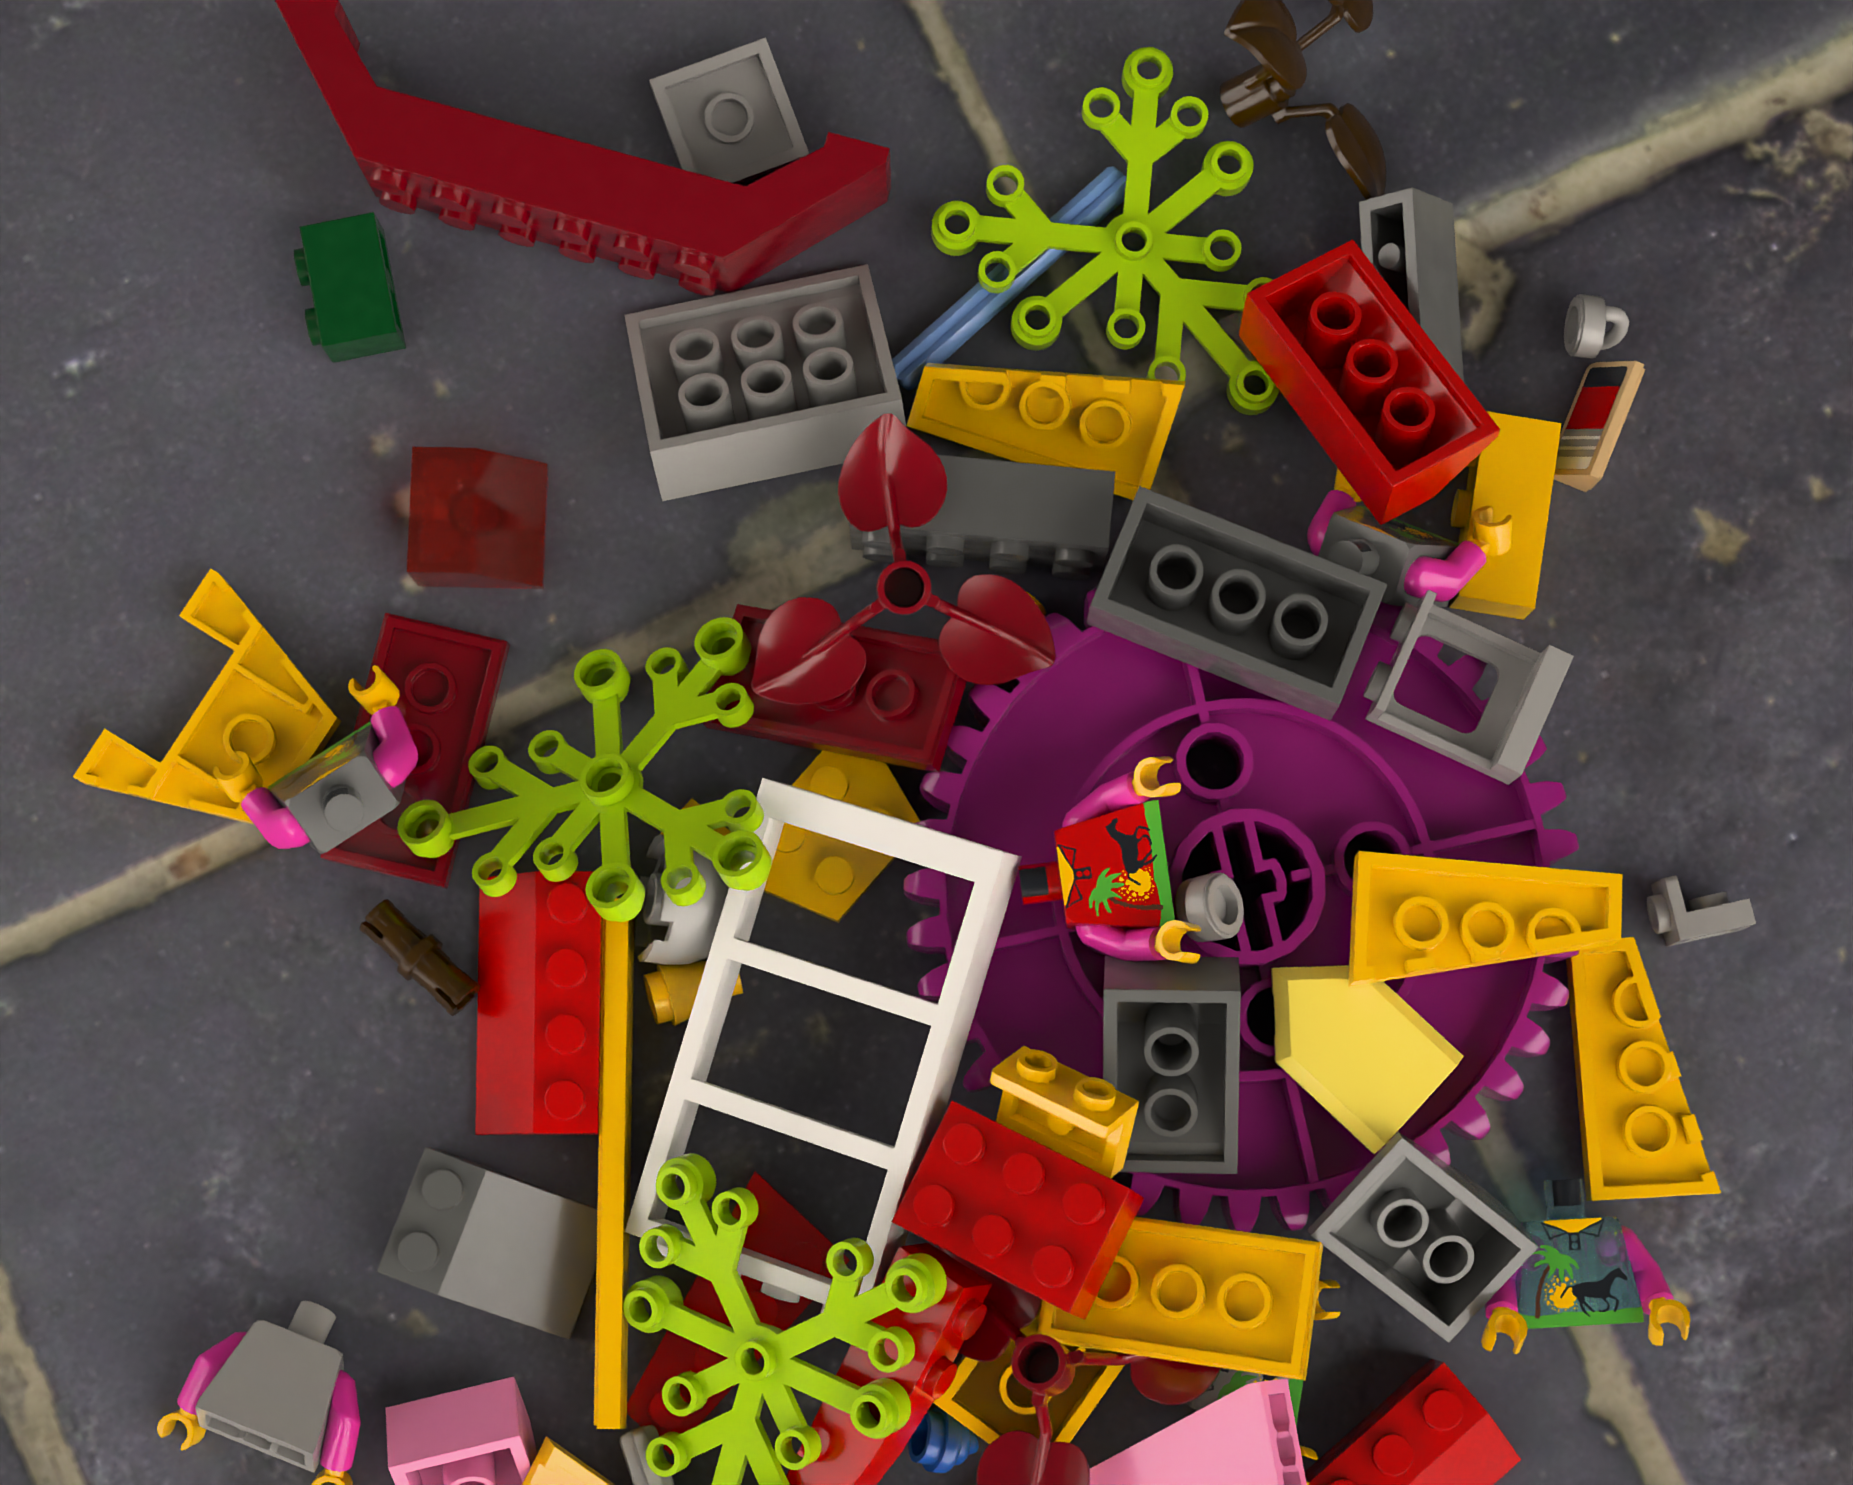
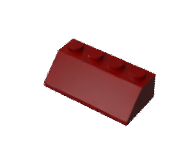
(1365, 380)
(539, 1009)
(1420, 1436)

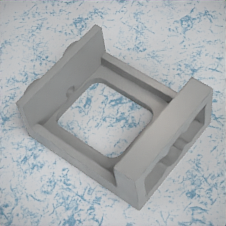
(1515, 708)

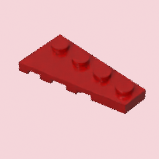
(777, 1233)

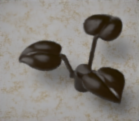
(1265, 90)

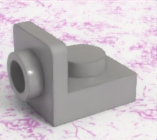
(1708, 916)

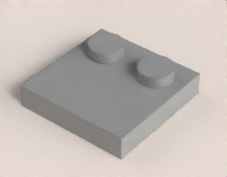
(730, 115)

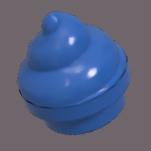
(941, 1442)

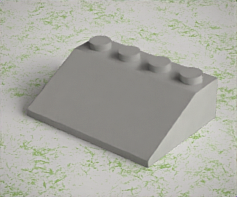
(761, 380)

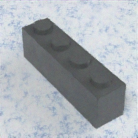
(1414, 250)

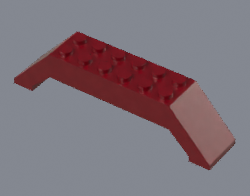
(577, 192)

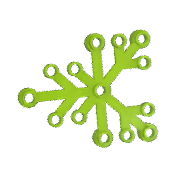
(1180, 299)
(605, 682)
(846, 1316)

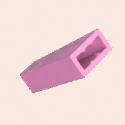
(1232, 1441)

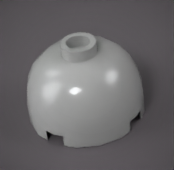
(672, 931)

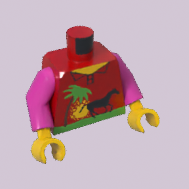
(1115, 871)

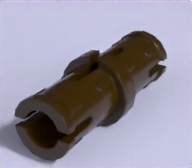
(419, 957)

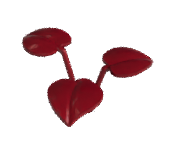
(991, 632)
(1049, 1370)

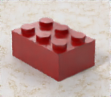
(1018, 1210)

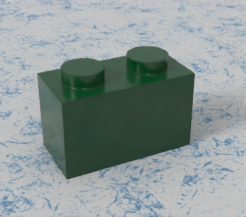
(350, 288)

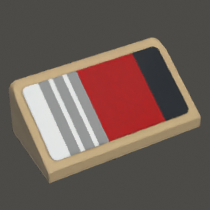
(1596, 422)

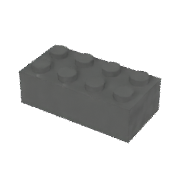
(1011, 519)
(1236, 603)

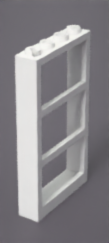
(949, 1019)

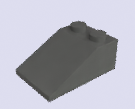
(1177, 1052)
(1425, 1235)
(494, 1243)

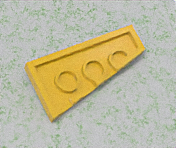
(1052, 417)
(1462, 914)
(1629, 1090)

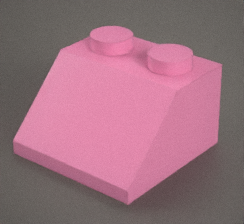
(462, 1437)

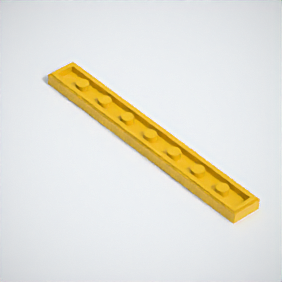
(614, 1174)

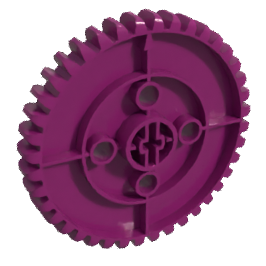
(1303, 792)

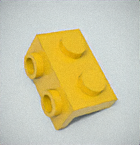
(1065, 1110)

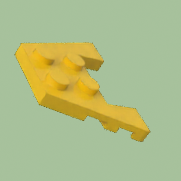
(252, 707)
(822, 870)

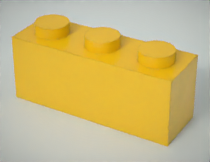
(1516, 480)

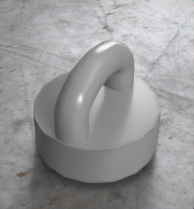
(1586, 326)
(1212, 904)

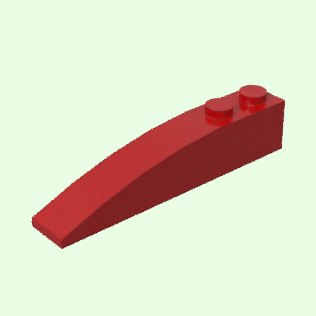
(938, 1335)

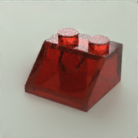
(476, 519)

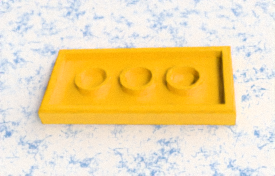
(1202, 1300)

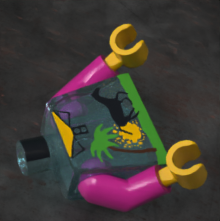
(1581, 1276)

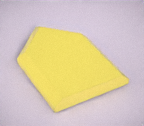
(1357, 1049)

